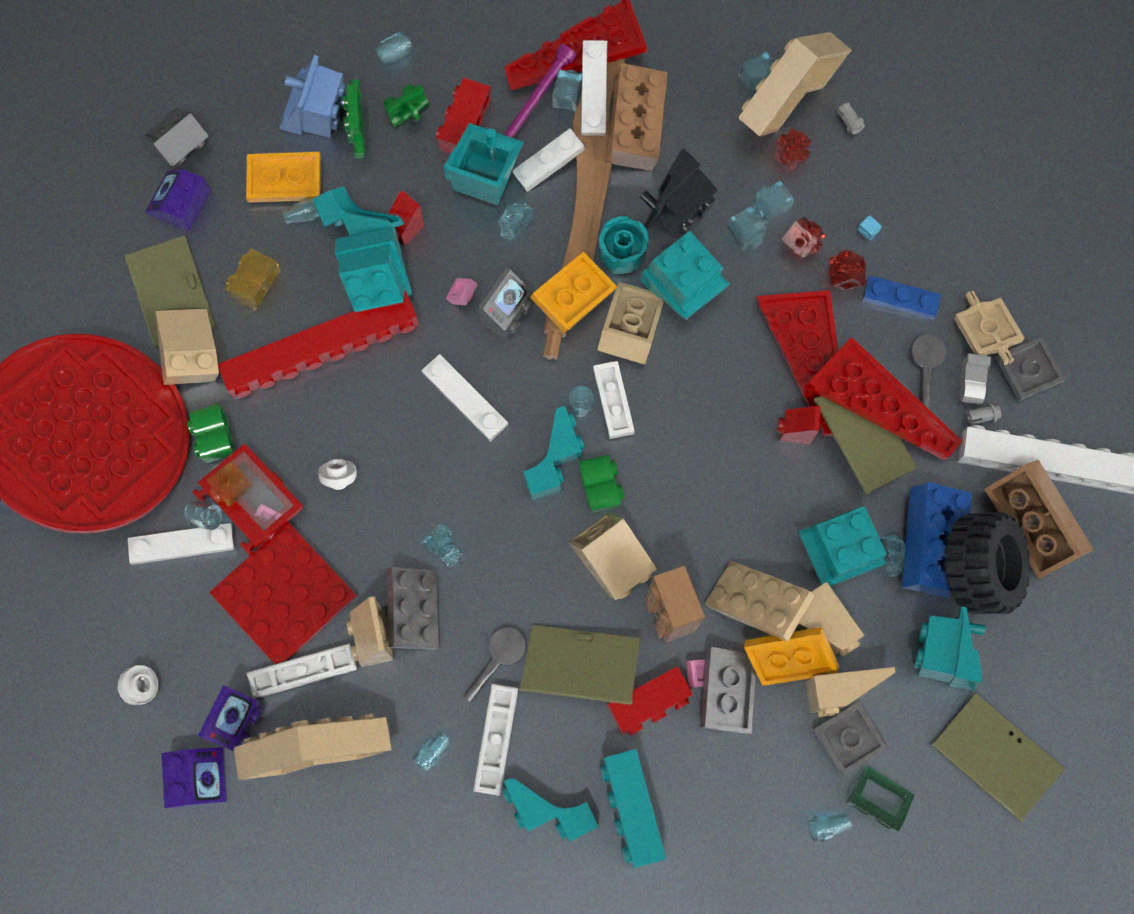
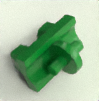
(407, 105)

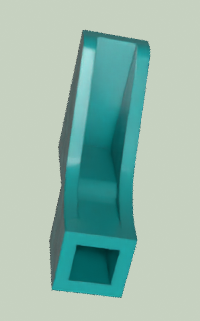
(338, 209)
(563, 448)
(536, 811)

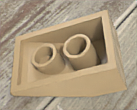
(631, 323)
(186, 346)
(370, 633)
(835, 691)

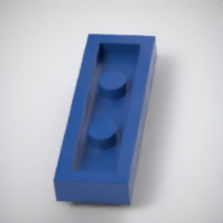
(901, 297)

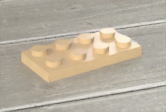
(759, 600)

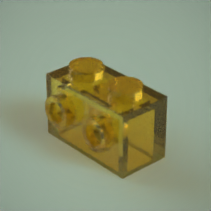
(252, 279)

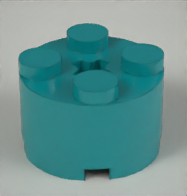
(634, 246)

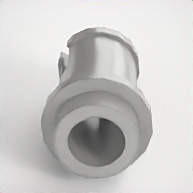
(850, 118)
(988, 413)

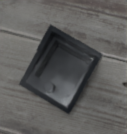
(683, 196)

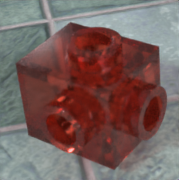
(793, 149)
(804, 238)
(847, 270)

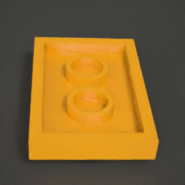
(283, 176)
(573, 292)
(800, 658)

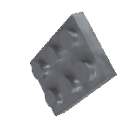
(412, 608)
(728, 691)

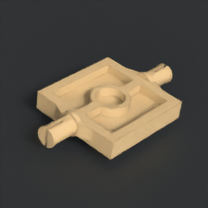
(989, 327)

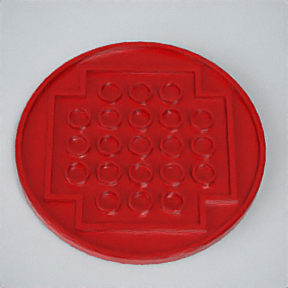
(87, 433)

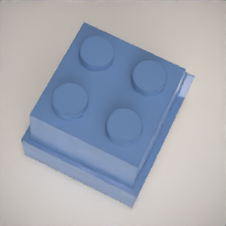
(314, 100)

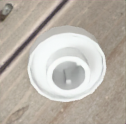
(337, 473)
(138, 685)

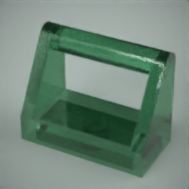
(873, 811)

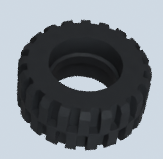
(987, 563)

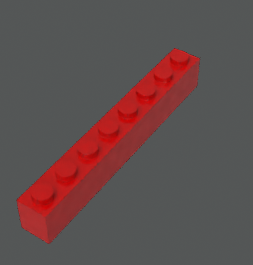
(315, 346)

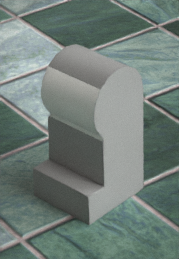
(974, 378)

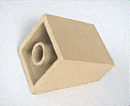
(613, 555)
(836, 622)

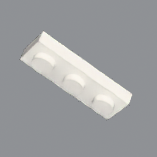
(548, 160)
(613, 400)

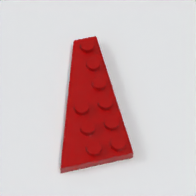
(615, 25)
(805, 335)
(872, 392)

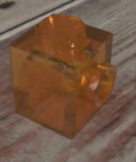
(228, 484)

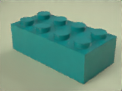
(633, 809)

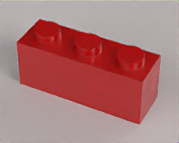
(468, 107)
(651, 702)

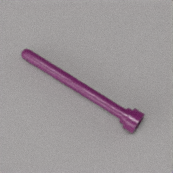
(564, 56)

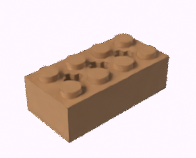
(636, 117)
(1055, 517)
(674, 605)

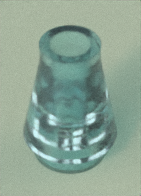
(301, 211)
(430, 752)
(827, 826)

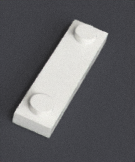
(594, 88)
(464, 397)
(180, 544)
(301, 671)
(495, 740)

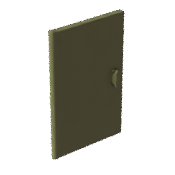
(165, 281)
(870, 450)
(572, 666)
(990, 754)

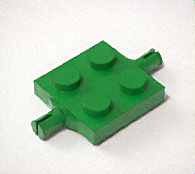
(354, 118)

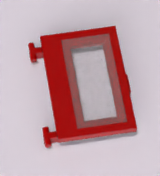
(263, 507)

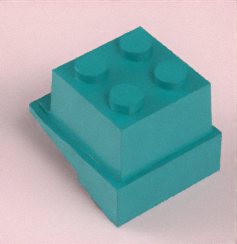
(482, 163)
(372, 269)
(685, 276)
(843, 547)
(949, 651)

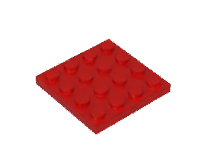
(283, 594)

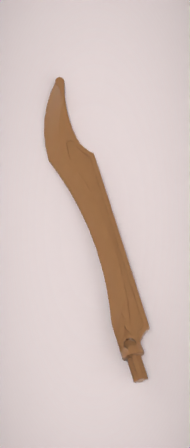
(591, 190)

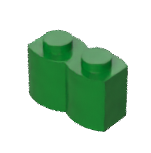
(211, 433)
(600, 484)

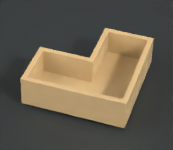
(802, 69)
(310, 745)

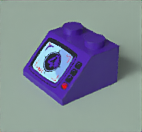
(179, 198)
(231, 718)
(193, 777)

